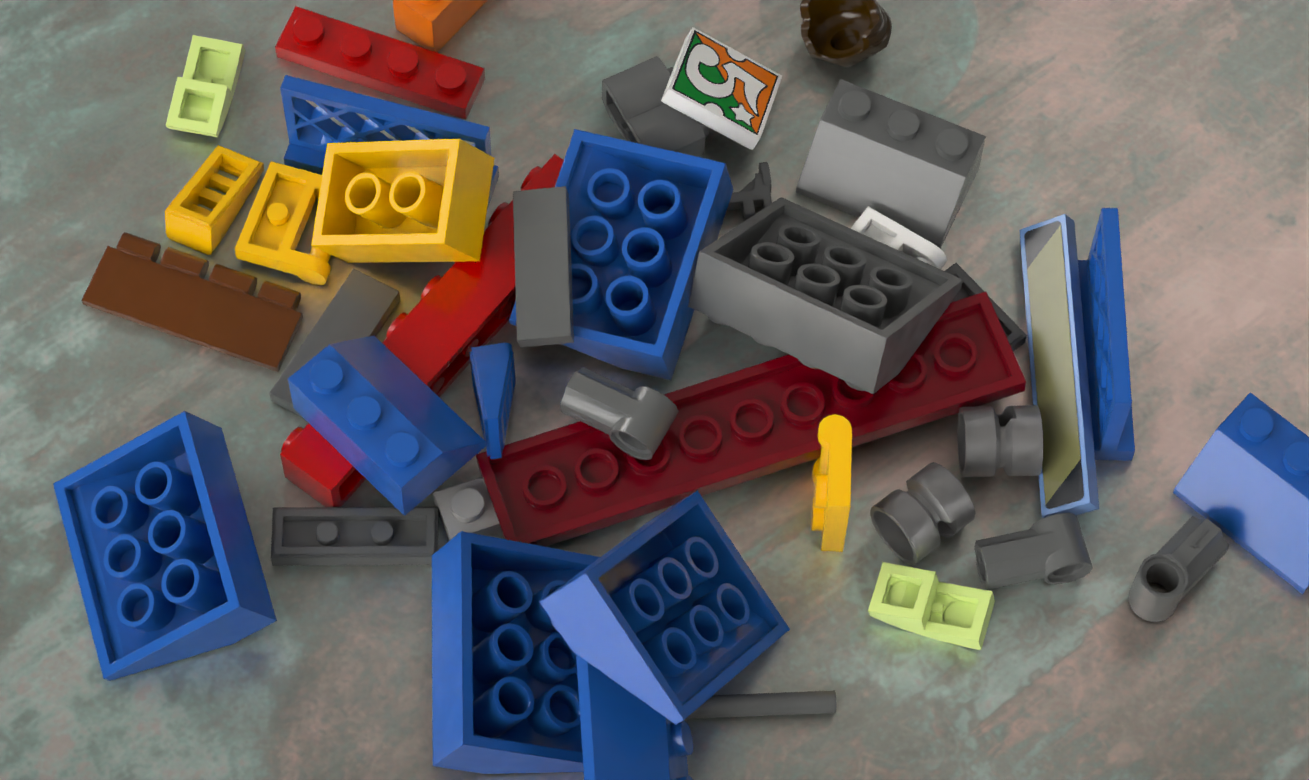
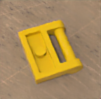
(278, 223)
(832, 482)

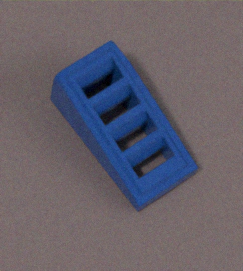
(493, 391)

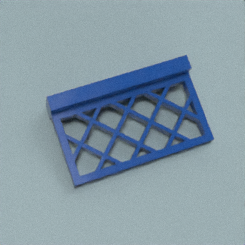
(311, 126)
(1107, 342)

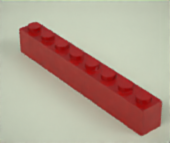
(432, 340)

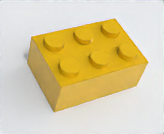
(403, 201)

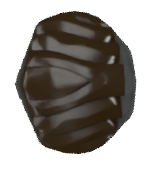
(844, 30)

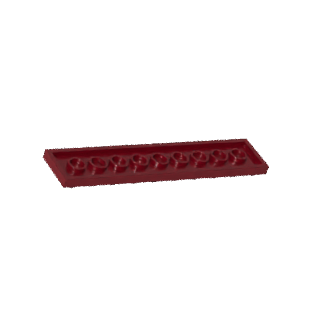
(742, 430)

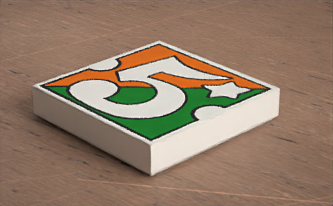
(722, 88)

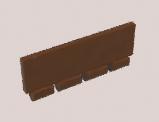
(187, 306)

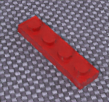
(380, 62)

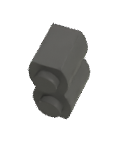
(641, 116)

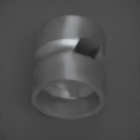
(1000, 441)
(917, 518)

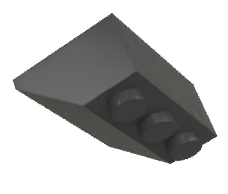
(892, 161)

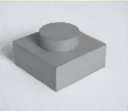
(467, 509)

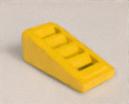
(204, 228)

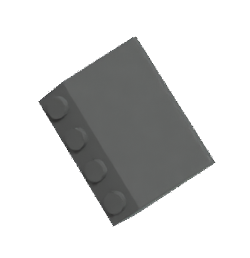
(822, 293)

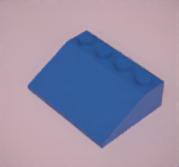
(636, 246)
(163, 548)
(668, 611)
(498, 664)

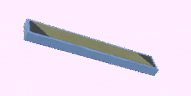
(1059, 366)

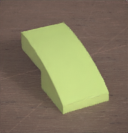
(207, 86)
(931, 608)

